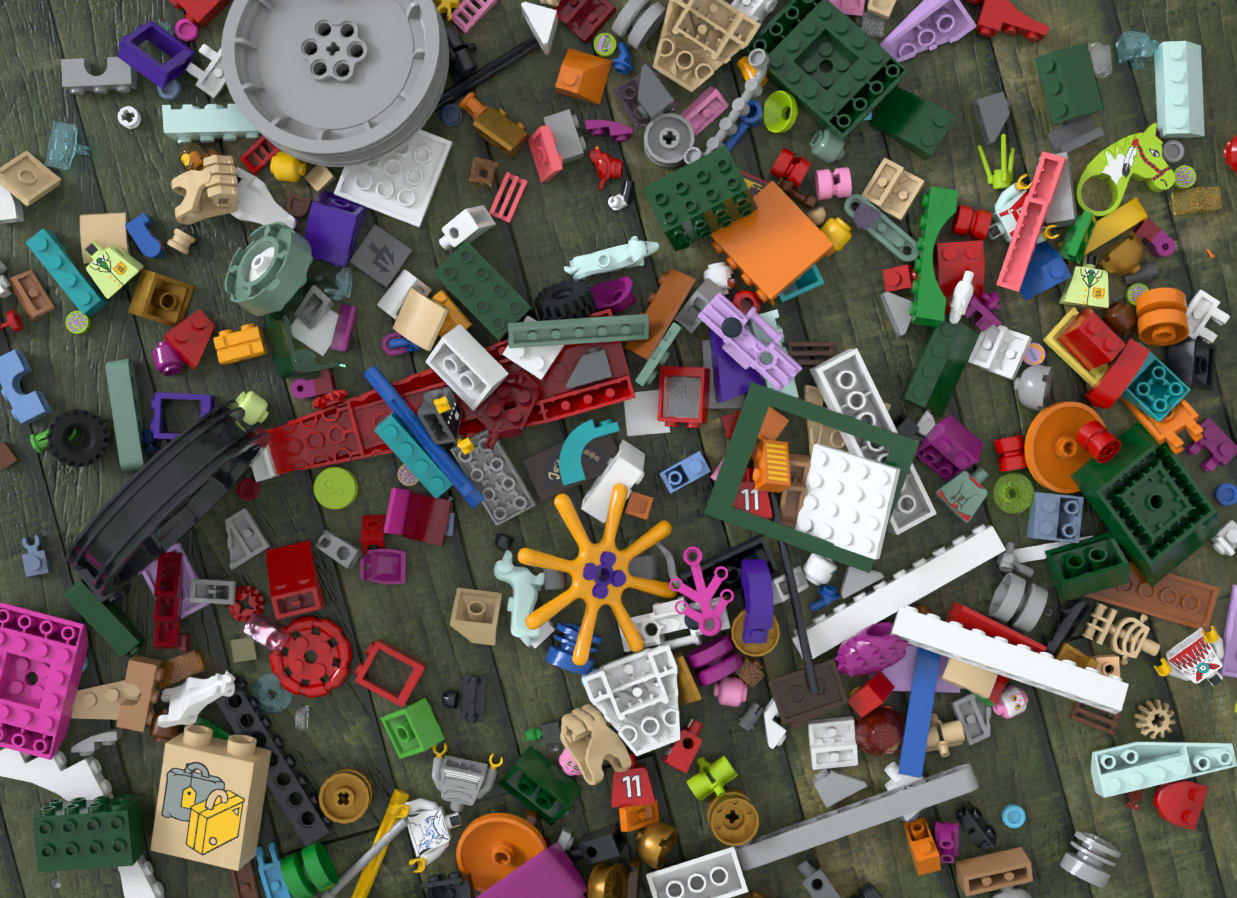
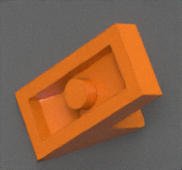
(638, 816)

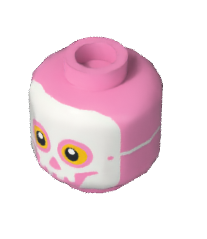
(1011, 702)

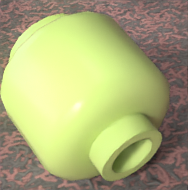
(254, 407)

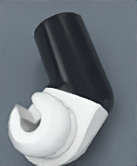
(623, 199)

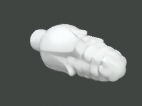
(961, 297)

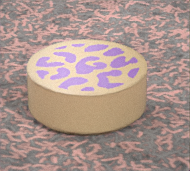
(406, 477)

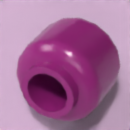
(167, 359)

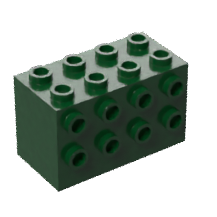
(700, 198)
(89, 833)

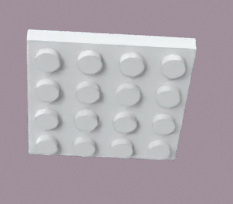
(400, 181)
(848, 500)

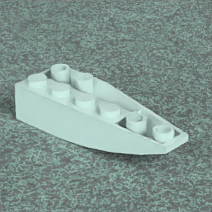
(1155, 763)

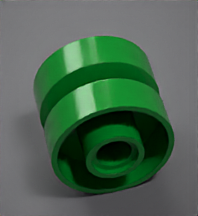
(309, 872)

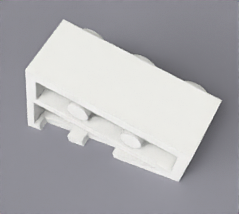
(624, 469)

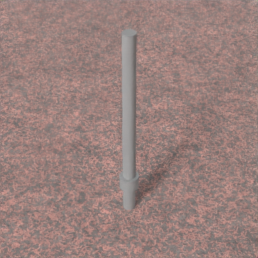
(366, 858)

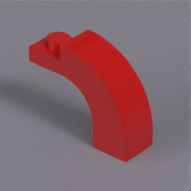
(1118, 375)

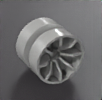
(1018, 603)

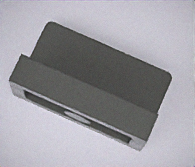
(1074, 135)

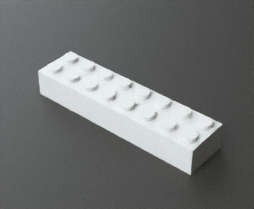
(851, 391)

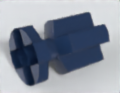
(148, 439)

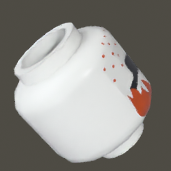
(721, 275)

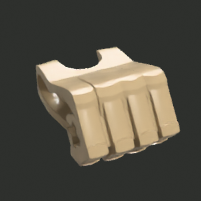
(207, 191)
(590, 741)

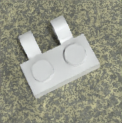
(212, 79)
(1199, 311)

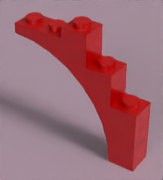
(1004, 15)

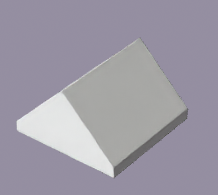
(542, 22)

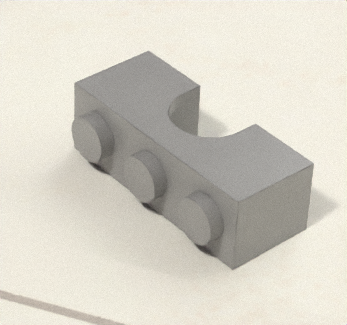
(78, 77)

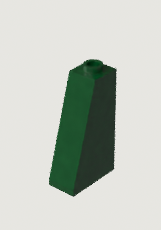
(105, 619)

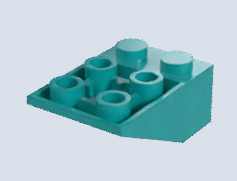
(1155, 389)

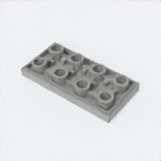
(495, 479)

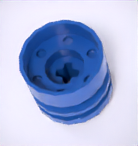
(562, 655)

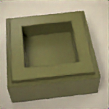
(244, 649)

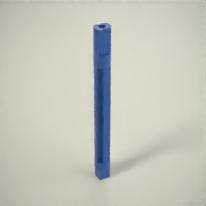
(418, 430)

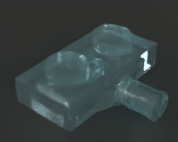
(63, 146)

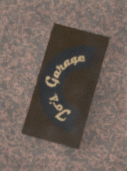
(545, 471)

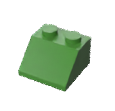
(412, 728)

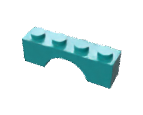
(67, 275)
(412, 454)

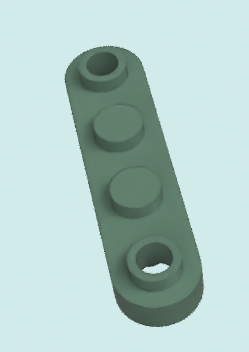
(886, 231)

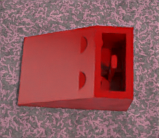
(294, 580)

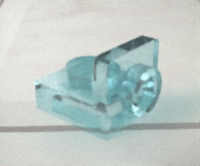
(344, 284)

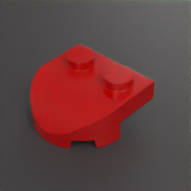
(1180, 802)

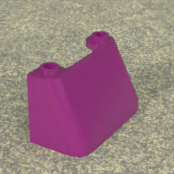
(543, 876)

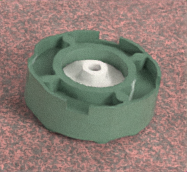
(268, 269)

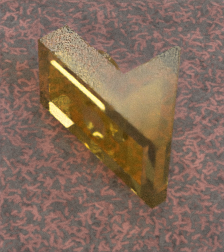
(1196, 200)

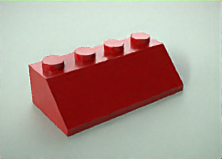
(973, 620)

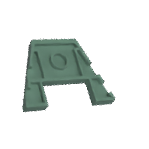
(659, 356)

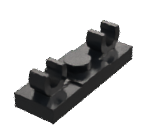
(1067, 627)

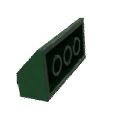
(939, 367)

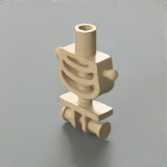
(1136, 640)

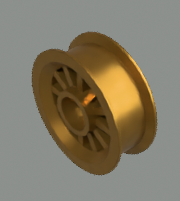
(608, 881)

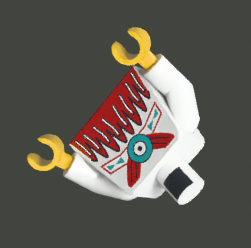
(1195, 658)

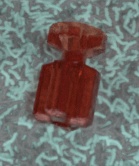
(1134, 796)

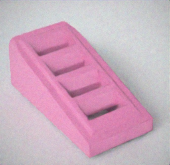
(485, 7)

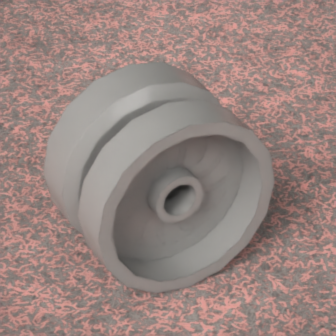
(639, 20)
(668, 127)

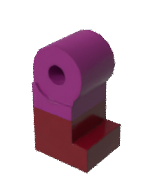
(1154, 238)
(315, 387)

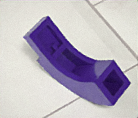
(759, 600)

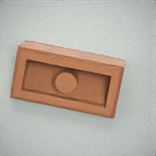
(31, 295)

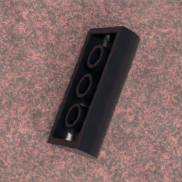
(732, 560)

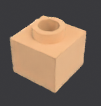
(1105, 660)

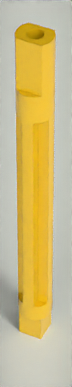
(371, 869)

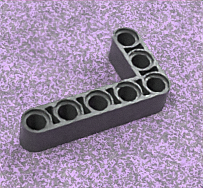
(640, 566)

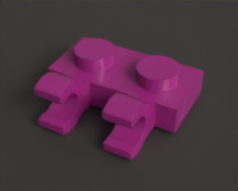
(1216, 443)

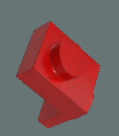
(899, 277)

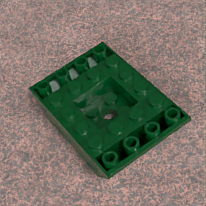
(819, 33)
(1122, 493)

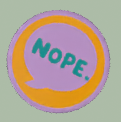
(1034, 355)

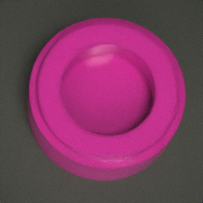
(186, 31)

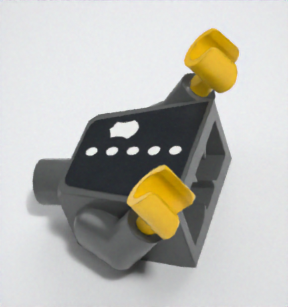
(442, 418)

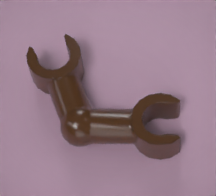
(807, 200)

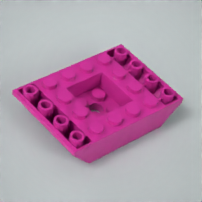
(55, 648)

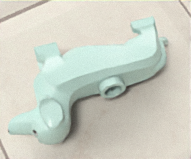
(611, 259)
(525, 595)

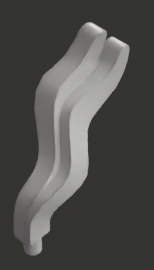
(671, 565)

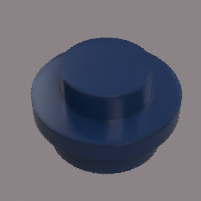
(450, 115)

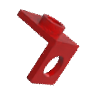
(372, 532)

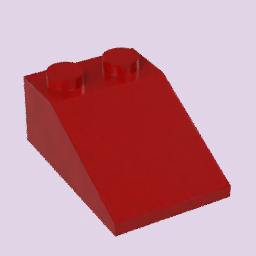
(952, 261)

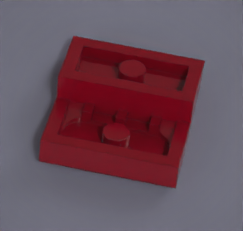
(584, 17)
(427, 518)

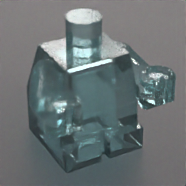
(1134, 46)

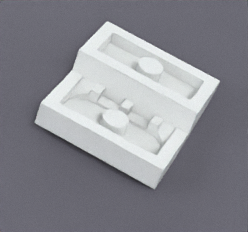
(1000, 351)
(832, 742)

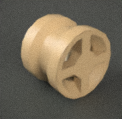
(181, 241)

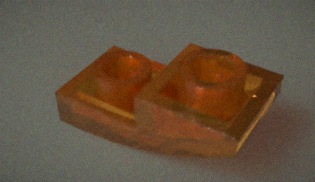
(181, 668)

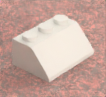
(466, 367)

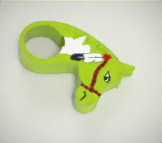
(1133, 157)

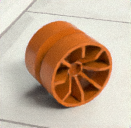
(1162, 316)

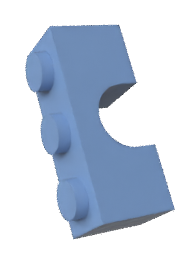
(25, 407)

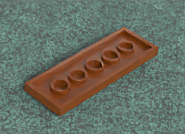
(1170, 599)

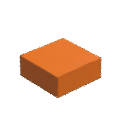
(639, 505)

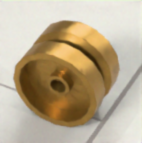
(336, 804)

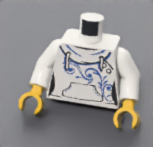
(428, 829)

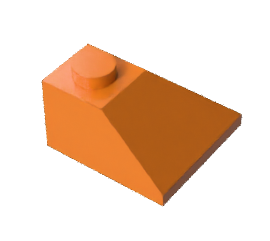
(583, 76)

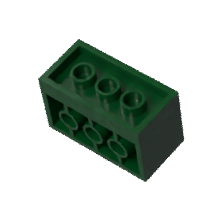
(483, 290)

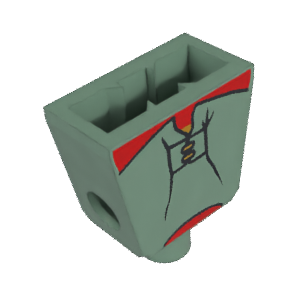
(963, 493)

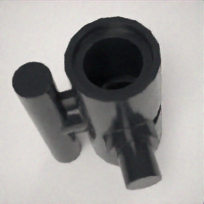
(460, 58)

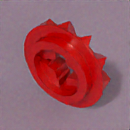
(330, 399)
(255, 600)

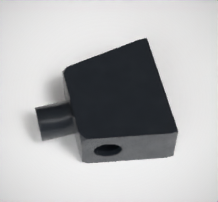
(600, 845)

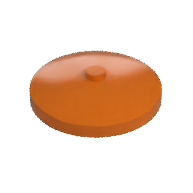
(1052, 445)
(496, 847)

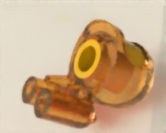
(193, 155)

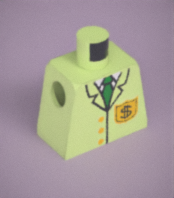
(111, 268)
(1087, 286)

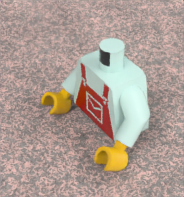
(1008, 212)

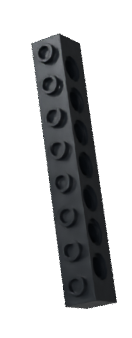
(307, 830)

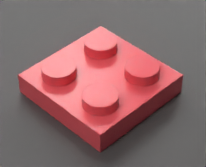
(544, 153)

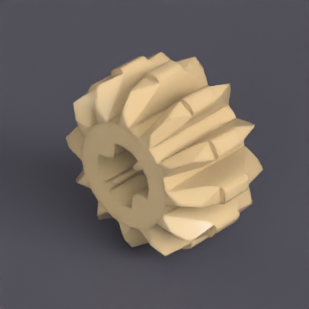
(1161, 722)

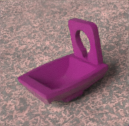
(384, 566)

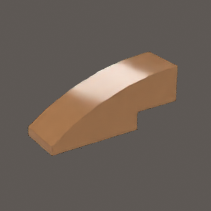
(793, 497)

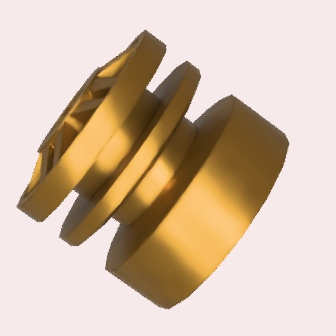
(754, 649)
(741, 825)

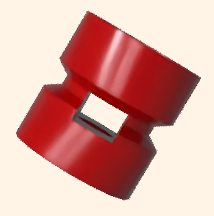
(790, 167)
(971, 222)
(1098, 442)
(1011, 453)

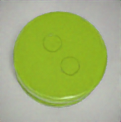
(335, 488)

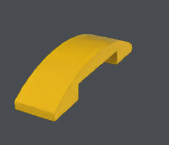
(1114, 224)

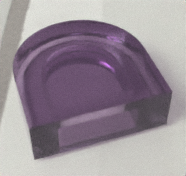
(865, 216)

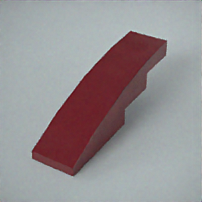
(168, 600)

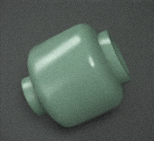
(827, 146)

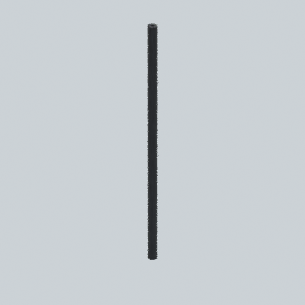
(794, 598)

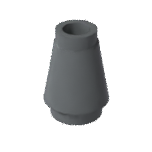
(1145, 274)

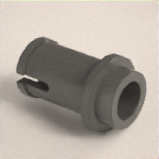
(751, 716)

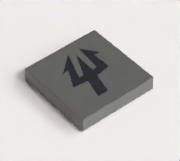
(381, 256)

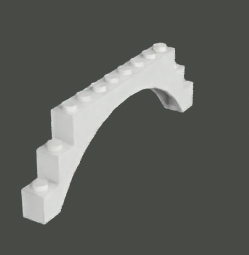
(76, 781)

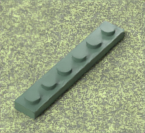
(578, 331)

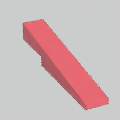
(1031, 221)

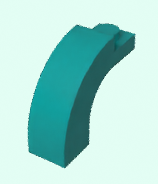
(571, 452)

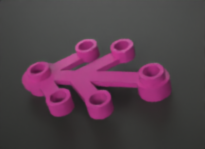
(702, 595)

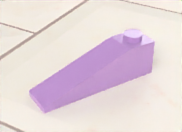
(927, 27)

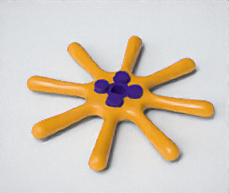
(585, 569)

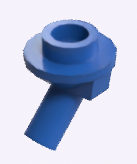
(622, 63)
(404, 342)
(828, 593)

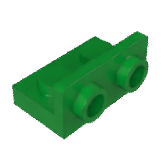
(1078, 237)

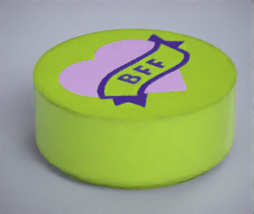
(604, 45)

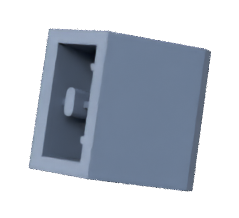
(1055, 517)

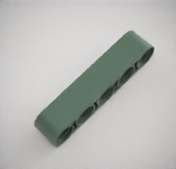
(126, 414)

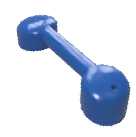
(750, 120)

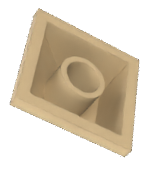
(476, 615)

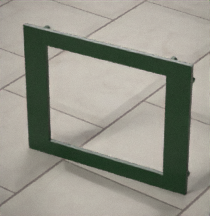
(740, 450)

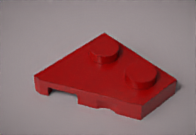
(191, 337)

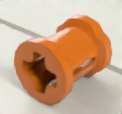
(472, 106)

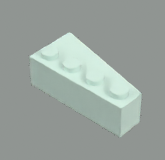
(206, 124)
(767, 357)

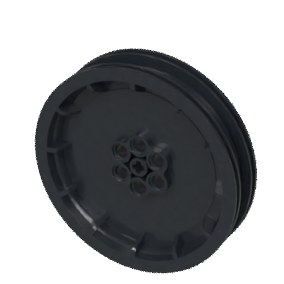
(167, 497)

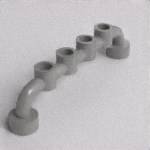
(759, 61)

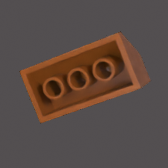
(661, 311)

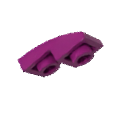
(617, 131)

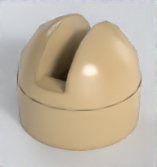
(817, 215)

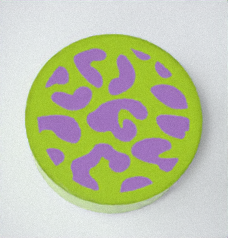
(1184, 177)
(1133, 292)
(77, 322)

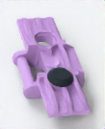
(743, 346)

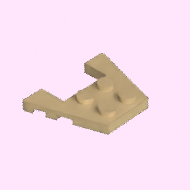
(820, 433)

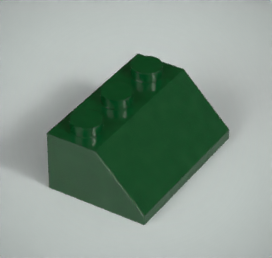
(1069, 84)
(1087, 566)
(541, 786)

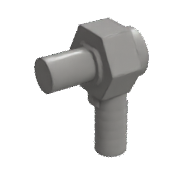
(1008, 561)

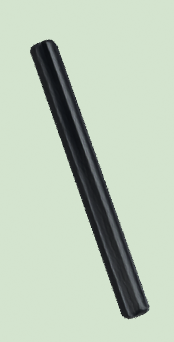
(487, 72)

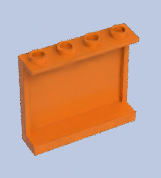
(772, 243)

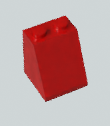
(1091, 340)

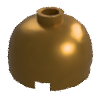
(1123, 257)
(655, 843)

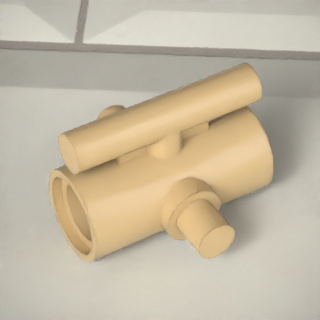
(944, 735)

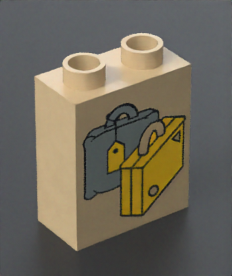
(211, 798)

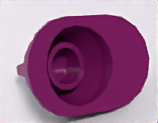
(614, 294)

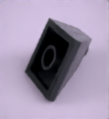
(1193, 362)

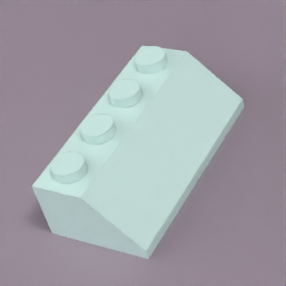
(1179, 90)

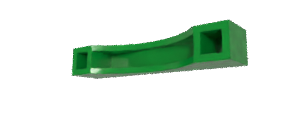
(929, 300)

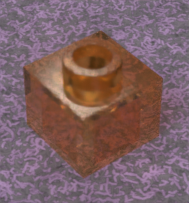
(479, 165)
(750, 672)

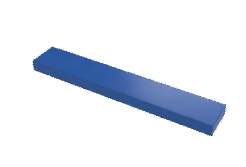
(919, 713)

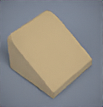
(320, 178)

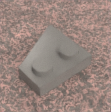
(244, 538)
(973, 716)

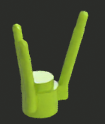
(1003, 177)

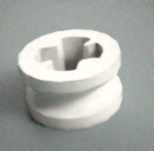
(136, 120)

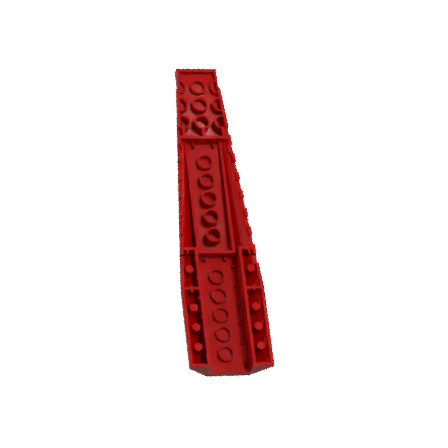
(347, 429)

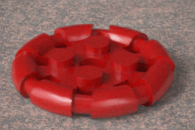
(325, 657)

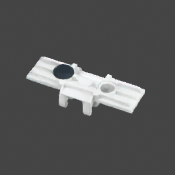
(668, 620)

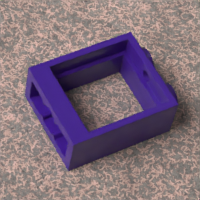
(146, 65)
(207, 404)

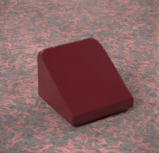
(185, 642)

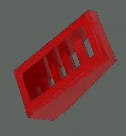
(259, 144)

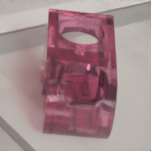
(266, 632)

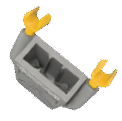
(462, 779)

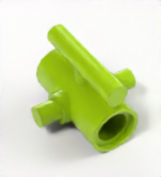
(711, 778)

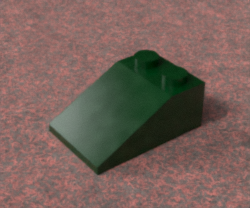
(912, 121)

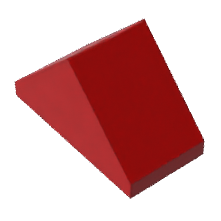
(871, 694)

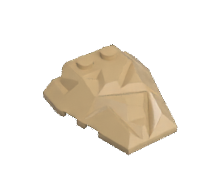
(700, 39)

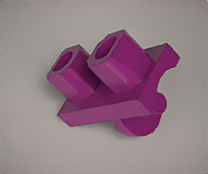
(987, 317)
(947, 841)

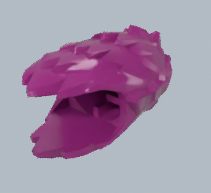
(870, 651)

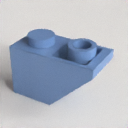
(685, 472)

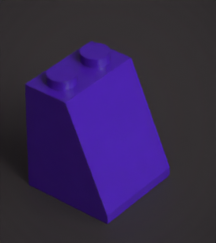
(334, 228)

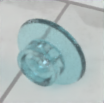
(267, 703)

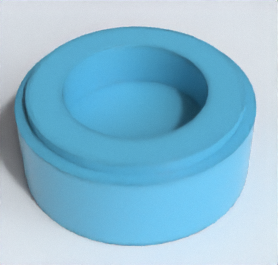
(1013, 815)

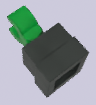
(549, 731)

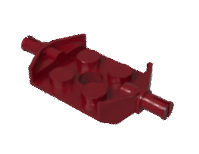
(514, 390)

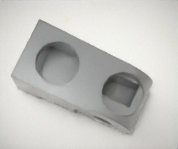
(339, 549)

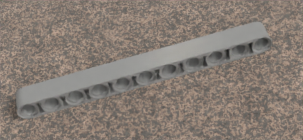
(857, 816)

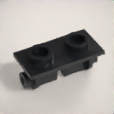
(473, 698)
(972, 817)

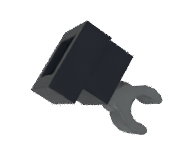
(907, 427)

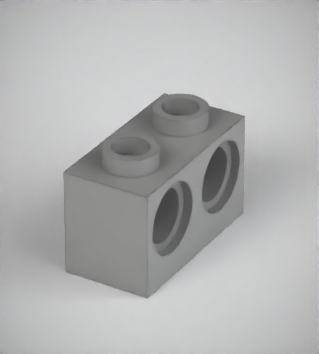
(700, 299)

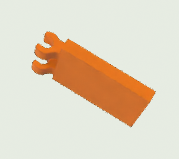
(1178, 419)

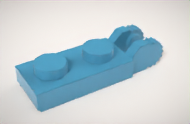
(271, 873)

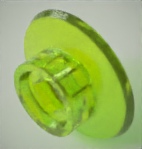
(1023, 490)

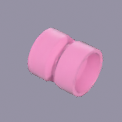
(825, 183)

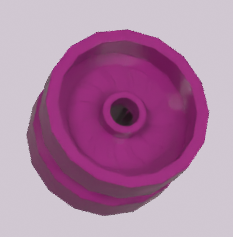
(714, 660)

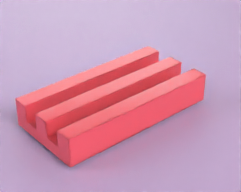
(500, 215)

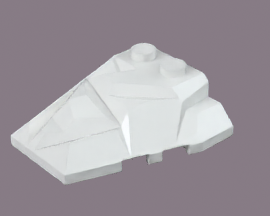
(639, 697)

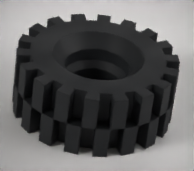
(565, 301)
(95, 438)

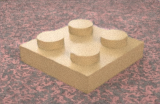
(27, 178)

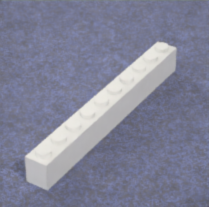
(901, 590)
(1010, 660)

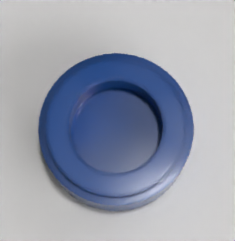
(1225, 494)

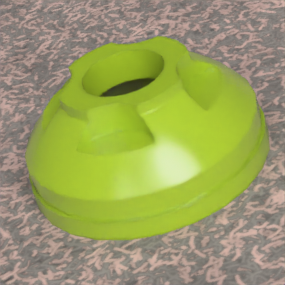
(775, 112)

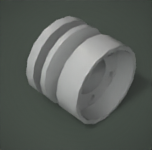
(1090, 858)

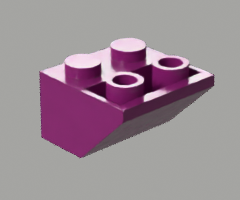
(949, 448)

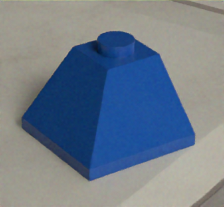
(1044, 271)

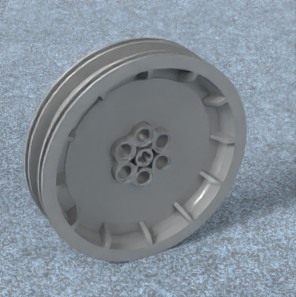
(328, 115)

